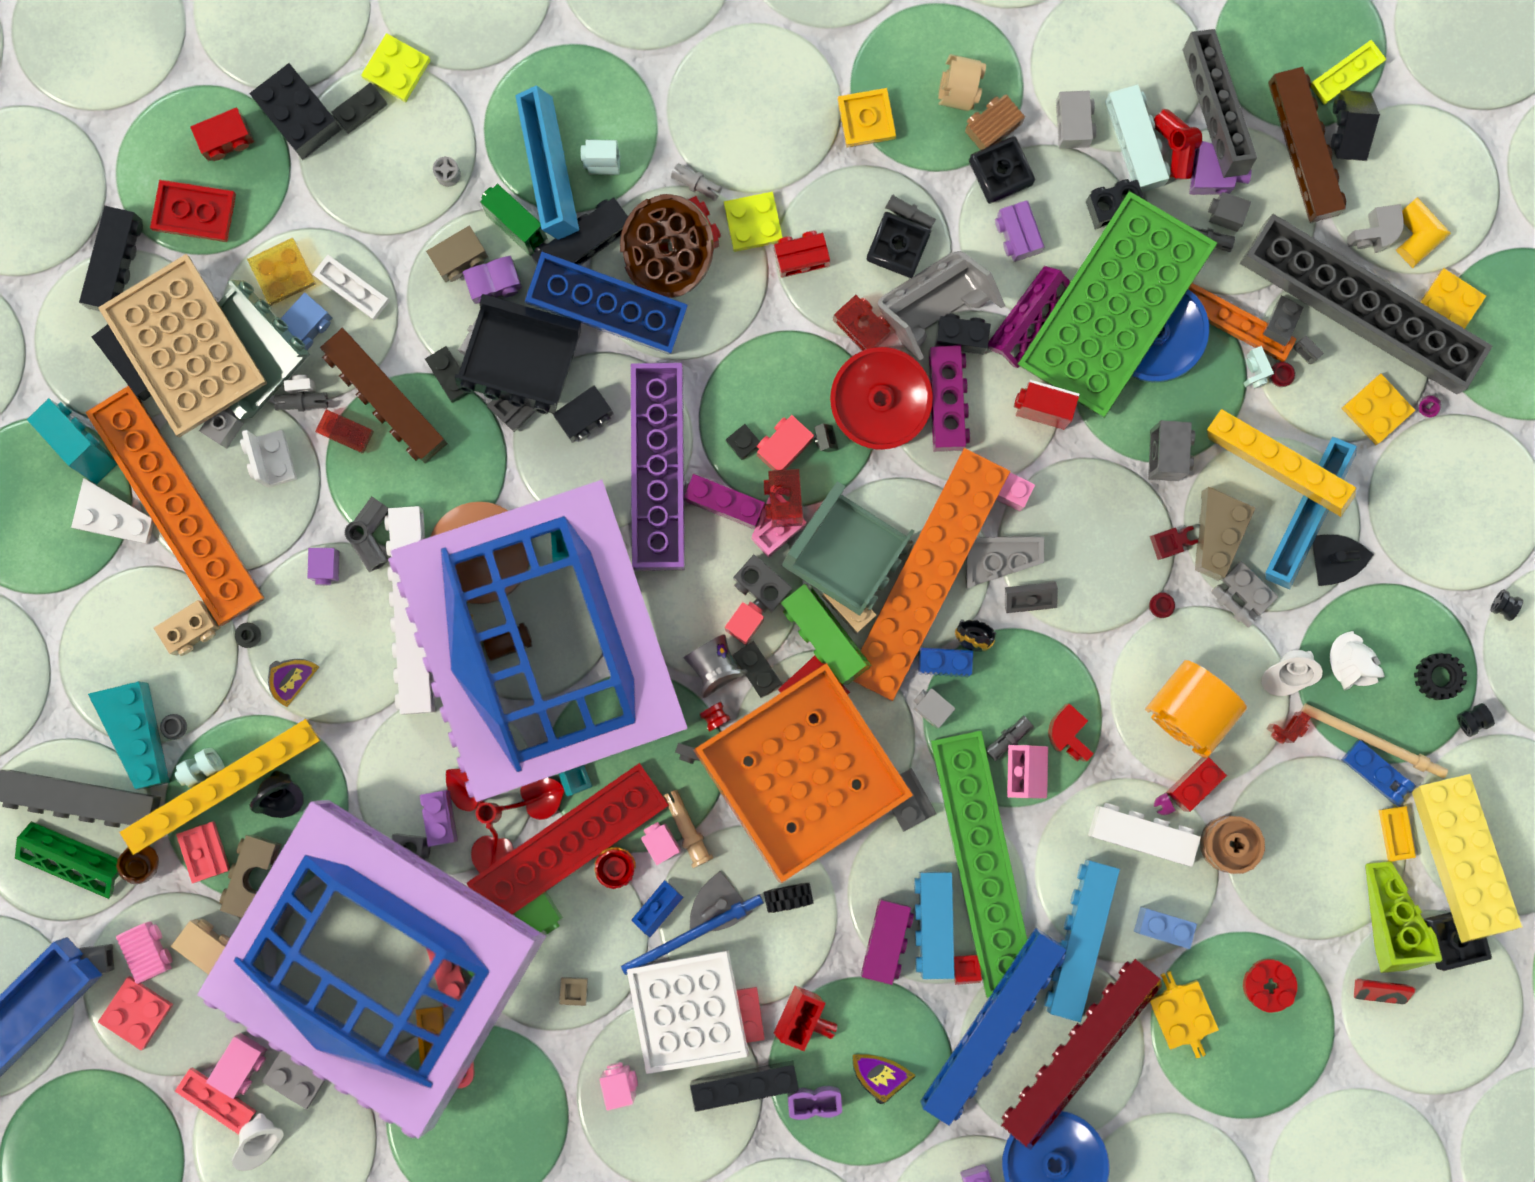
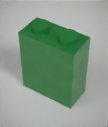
(513, 218)

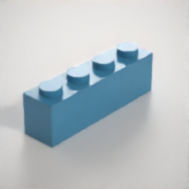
(936, 925)

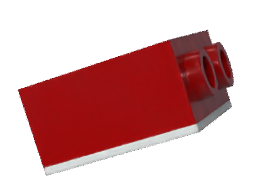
(1046, 404)

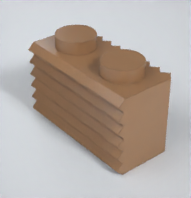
(994, 123)

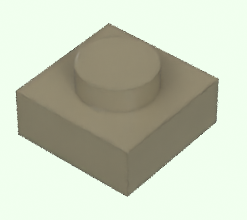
(573, 991)

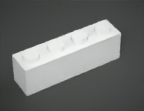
(1143, 835)

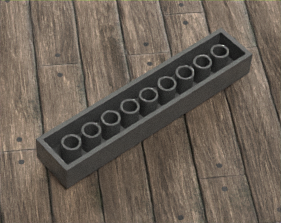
(1366, 304)

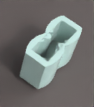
(601, 157)

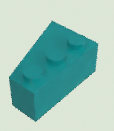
(71, 440)

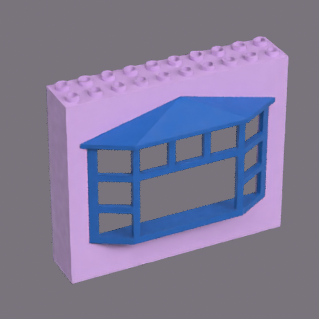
(460, 666)
(417, 902)

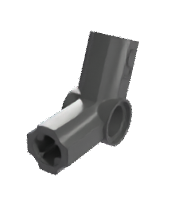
(367, 547)

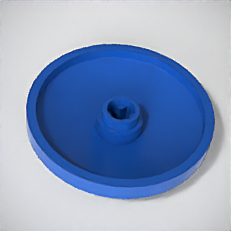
(1178, 344)
(1065, 1153)

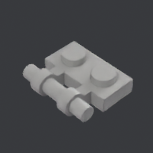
(1249, 589)

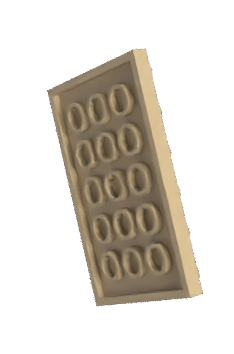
(182, 345)

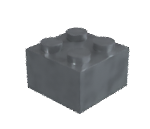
(1170, 450)

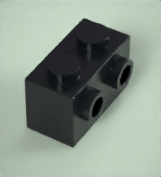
(969, 334)

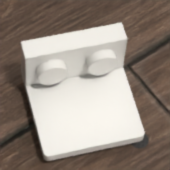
(268, 458)

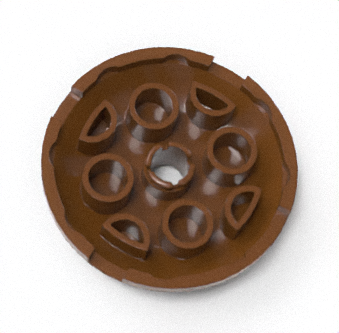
(646, 242)

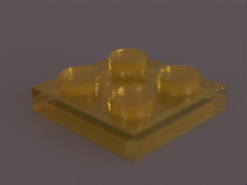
(281, 271)

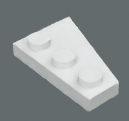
(108, 515)

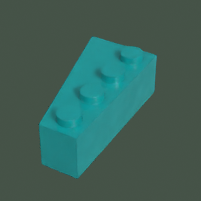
(134, 732)

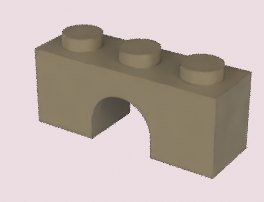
(253, 853)

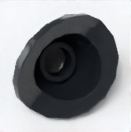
(278, 796)

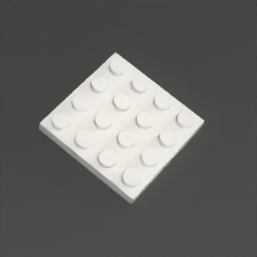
(687, 1012)

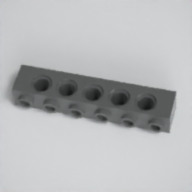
(1219, 103)

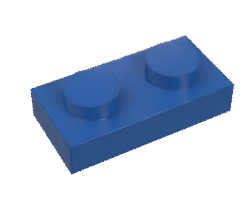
(657, 908)

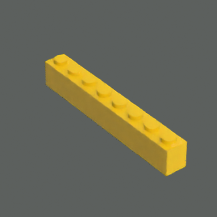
(219, 786)

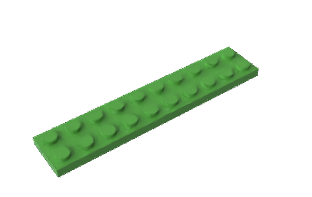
(980, 853)

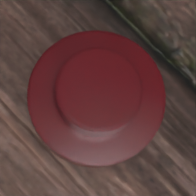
(1283, 374)
(1162, 605)

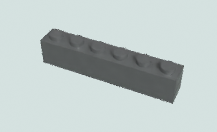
(74, 798)

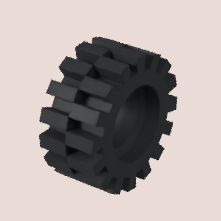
(1455, 676)
(788, 897)

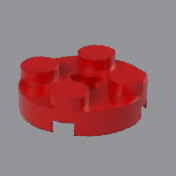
(1281, 974)

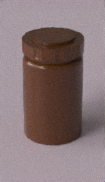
(503, 644)

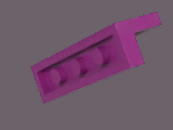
(1027, 312)

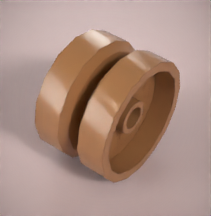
(1247, 849)

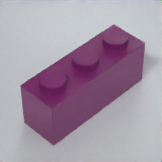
(724, 501)
(887, 942)

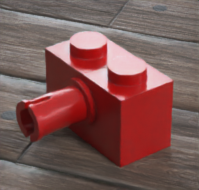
(803, 1018)

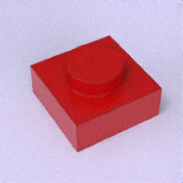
(967, 970)

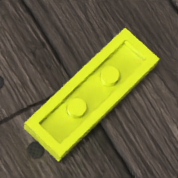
(1347, 72)

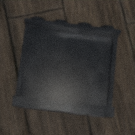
(519, 355)

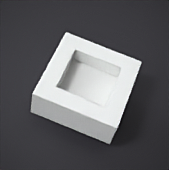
(299, 383)

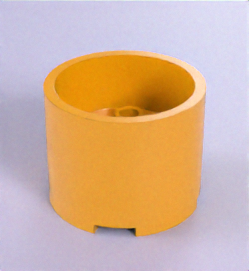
(1196, 708)

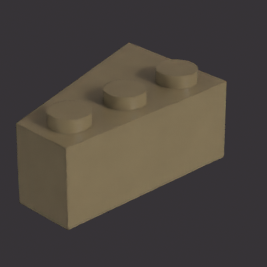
(1220, 532)

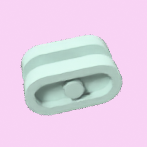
(195, 770)

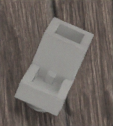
(1384, 229)

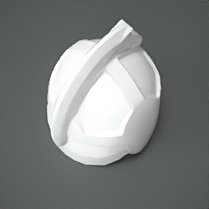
(1354, 662)

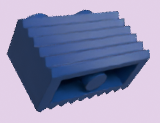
(945, 662)

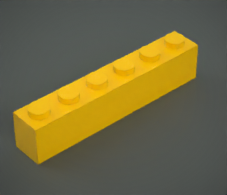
(1281, 463)

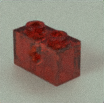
(864, 337)

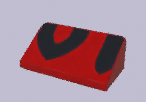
(1383, 991)

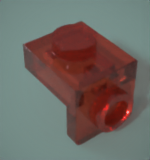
(1296, 727)

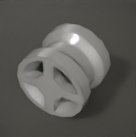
(446, 165)

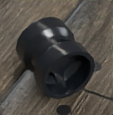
(1476, 719)

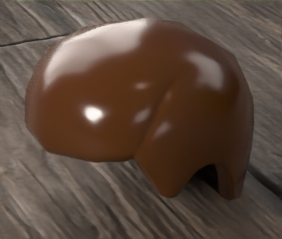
(138, 867)

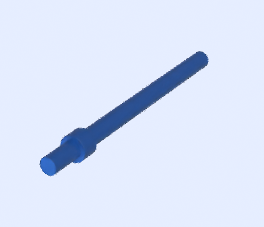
(737, 911)

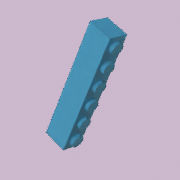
(547, 163)
(1307, 519)
(1082, 940)

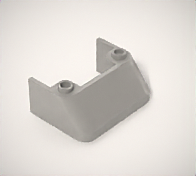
(933, 294)

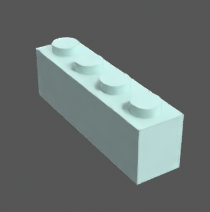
(1137, 138)

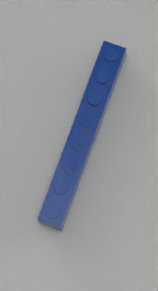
(993, 1026)

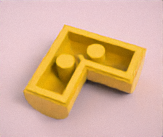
(1426, 230)

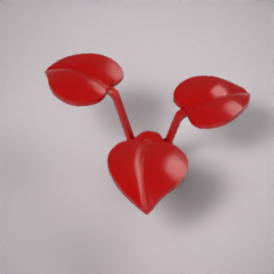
(541, 802)

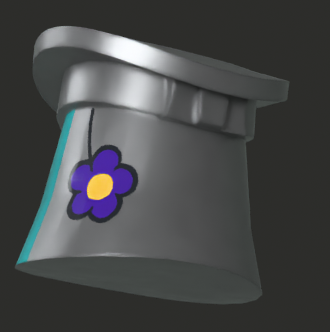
(714, 665)

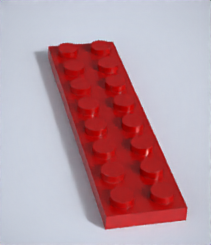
(570, 841)

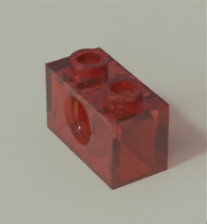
(784, 483)

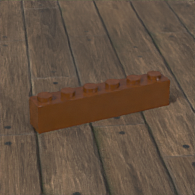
(1307, 144)
(383, 395)

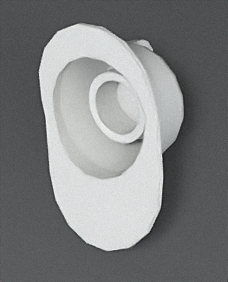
(1293, 672)
(256, 1143)

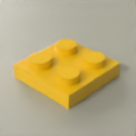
(866, 117)
(1453, 298)
(1378, 409)

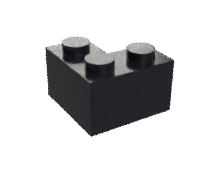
(1356, 123)

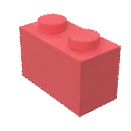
(784, 444)
(745, 622)

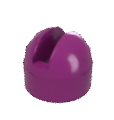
(1433, 410)
(1164, 801)

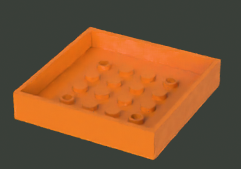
(803, 773)

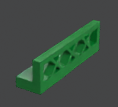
(68, 855)

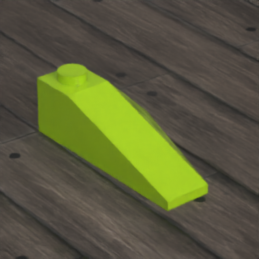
(1398, 928)

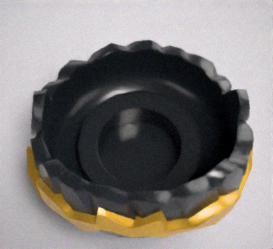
(975, 635)

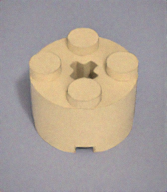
(961, 82)

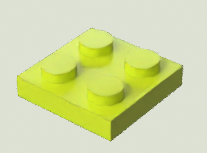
(395, 67)
(753, 221)

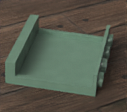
(266, 340)
(847, 552)

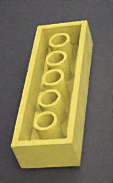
(1466, 858)

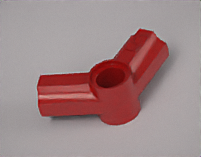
(1182, 141)

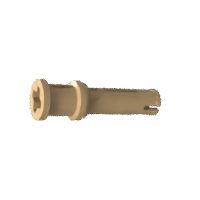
(692, 841)

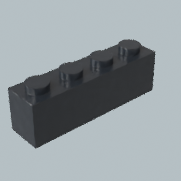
(594, 234)
(111, 257)
(744, 1085)

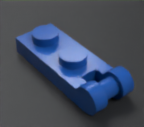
(1378, 772)

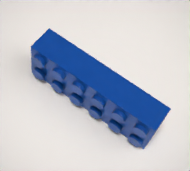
(605, 303)

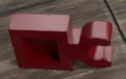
(1170, 542)

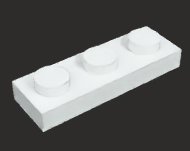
(351, 287)

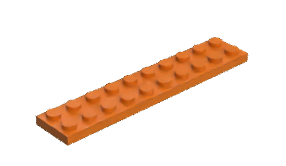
(175, 506)
(930, 571)

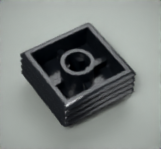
(1007, 155)
(895, 229)
(1455, 954)

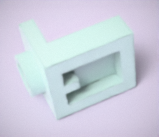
(1259, 364)

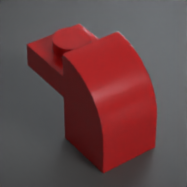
(1063, 731)

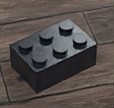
(295, 111)

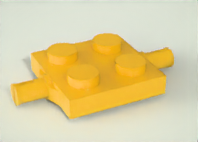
(1183, 1014)

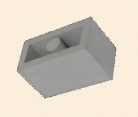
(1075, 119)

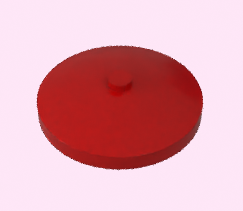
(881, 398)

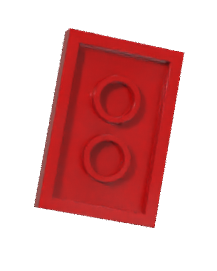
(193, 211)

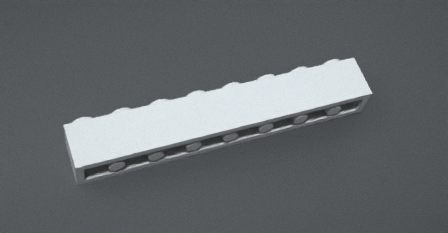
(413, 681)

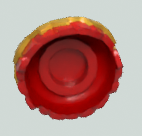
(614, 867)

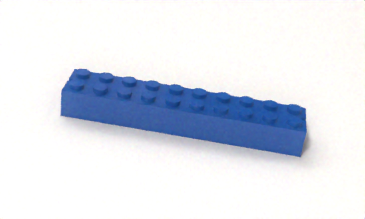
(42, 997)

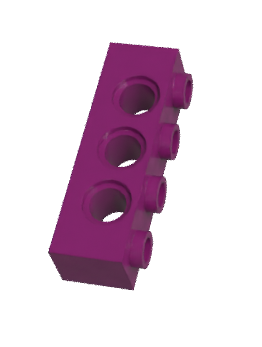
(943, 438)

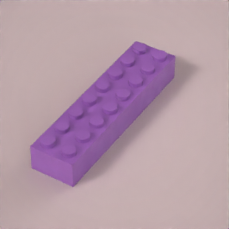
(657, 467)

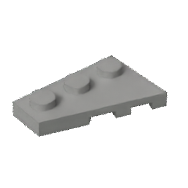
(1001, 556)

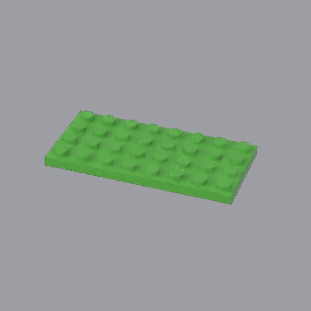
(1117, 303)

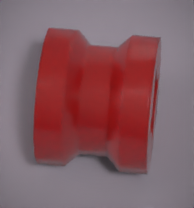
(715, 716)

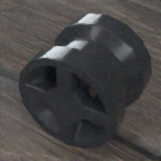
(1506, 605)

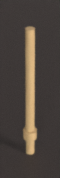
(1419, 761)

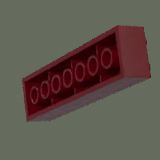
(1081, 1054)

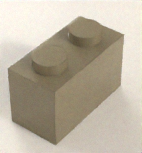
(457, 254)

